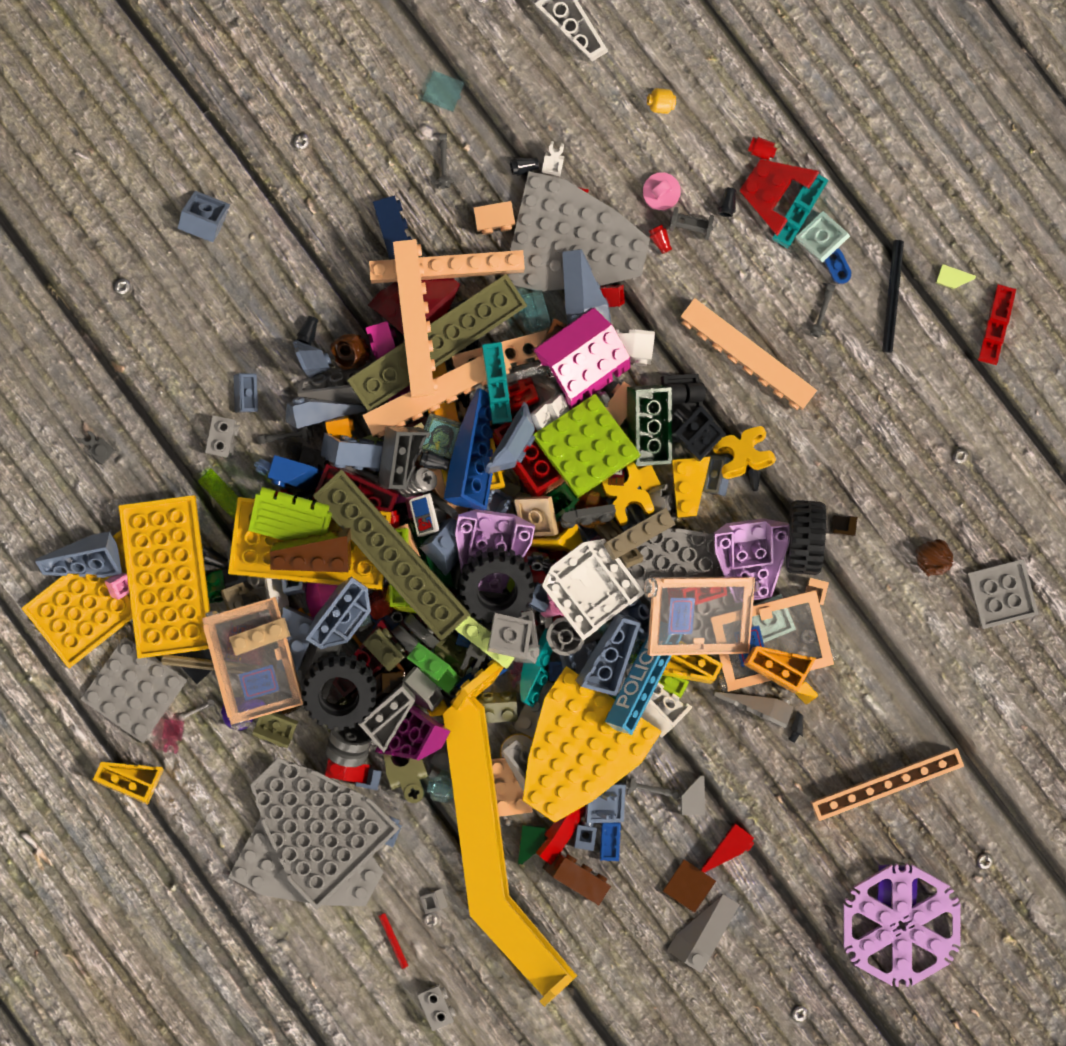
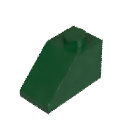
(531, 840)

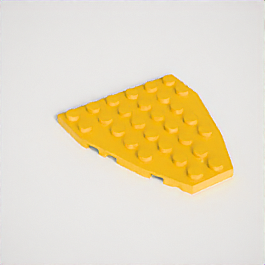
(576, 751)

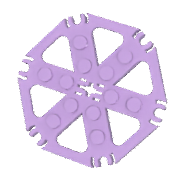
(901, 911)

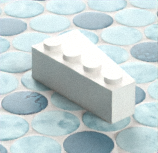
(574, 23)

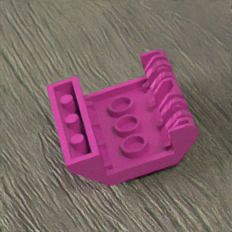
(584, 356)

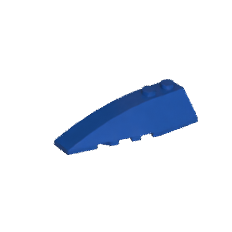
(467, 481)

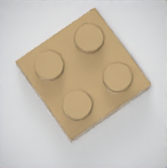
(538, 512)

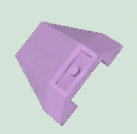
(485, 529)
(753, 550)

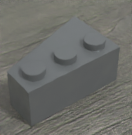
(399, 455)

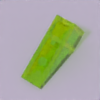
(220, 491)

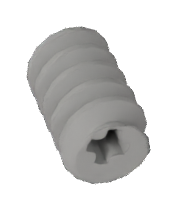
(420, 481)

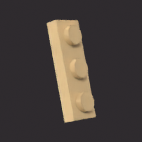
(259, 636)

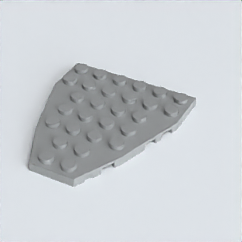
(565, 218)
(677, 555)
(318, 827)
(263, 873)

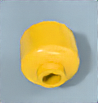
(661, 100)

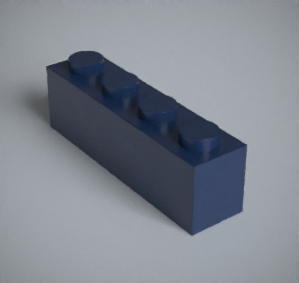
(390, 222)

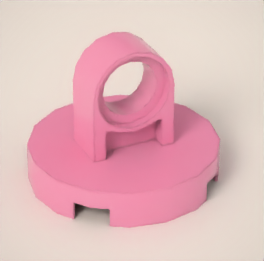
(661, 191)

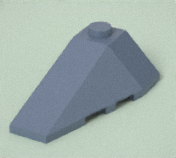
(311, 411)

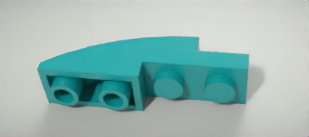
(533, 675)

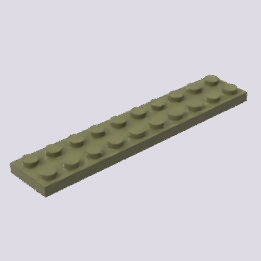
(448, 336)
(392, 555)

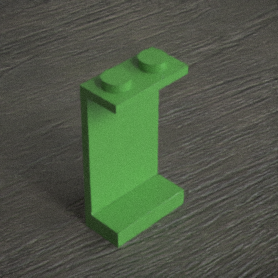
(434, 668)

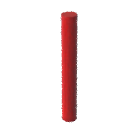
(393, 940)

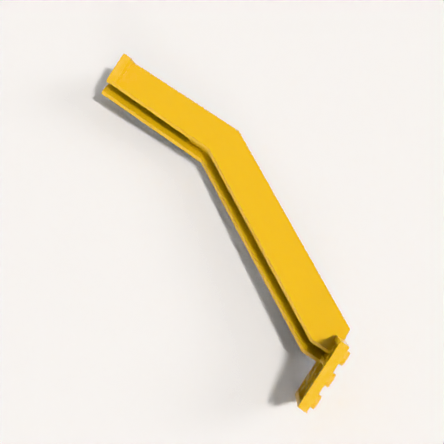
(483, 846)

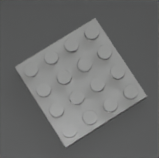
(134, 690)

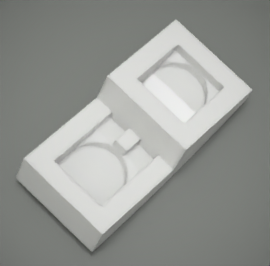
(549, 411)

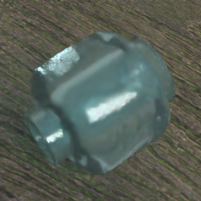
(441, 789)

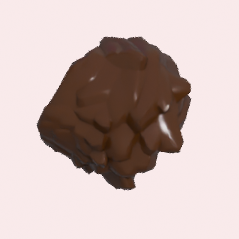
(350, 351)
(934, 557)

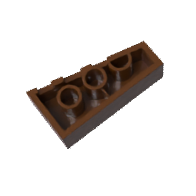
(315, 553)

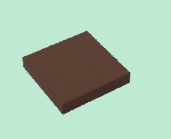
(689, 885)

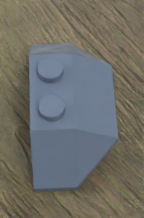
(513, 443)
(340, 615)

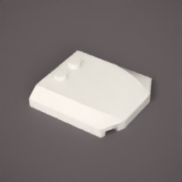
(590, 587)

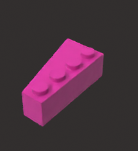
(382, 342)

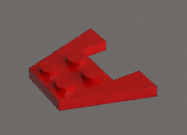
(767, 186)

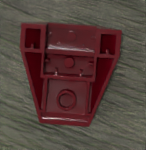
(439, 298)

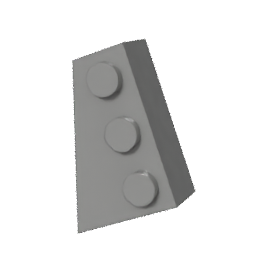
(388, 715)

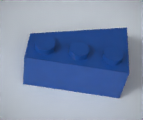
(294, 474)

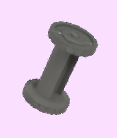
(691, 223)

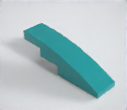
(799, 211)
(497, 383)

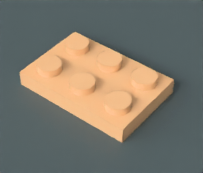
(508, 790)

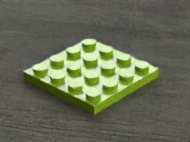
(586, 446)

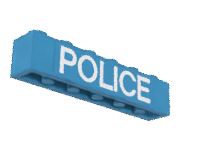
(636, 690)

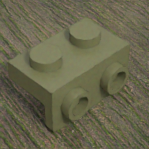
(499, 706)
(275, 729)

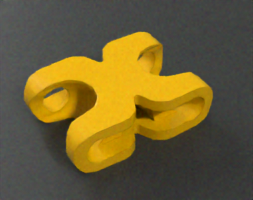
(744, 452)
(628, 495)

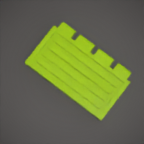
(287, 519)

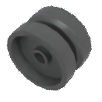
(416, 634)
(348, 746)

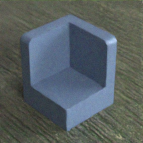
(539, 598)
(372, 781)

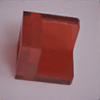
(379, 605)

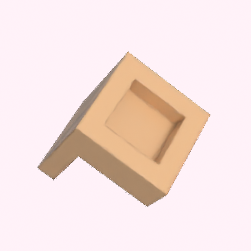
(819, 586)

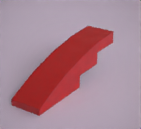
(997, 324)
(559, 835)

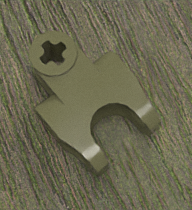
(406, 777)

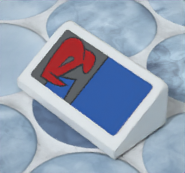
(424, 515)

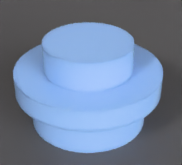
(262, 467)

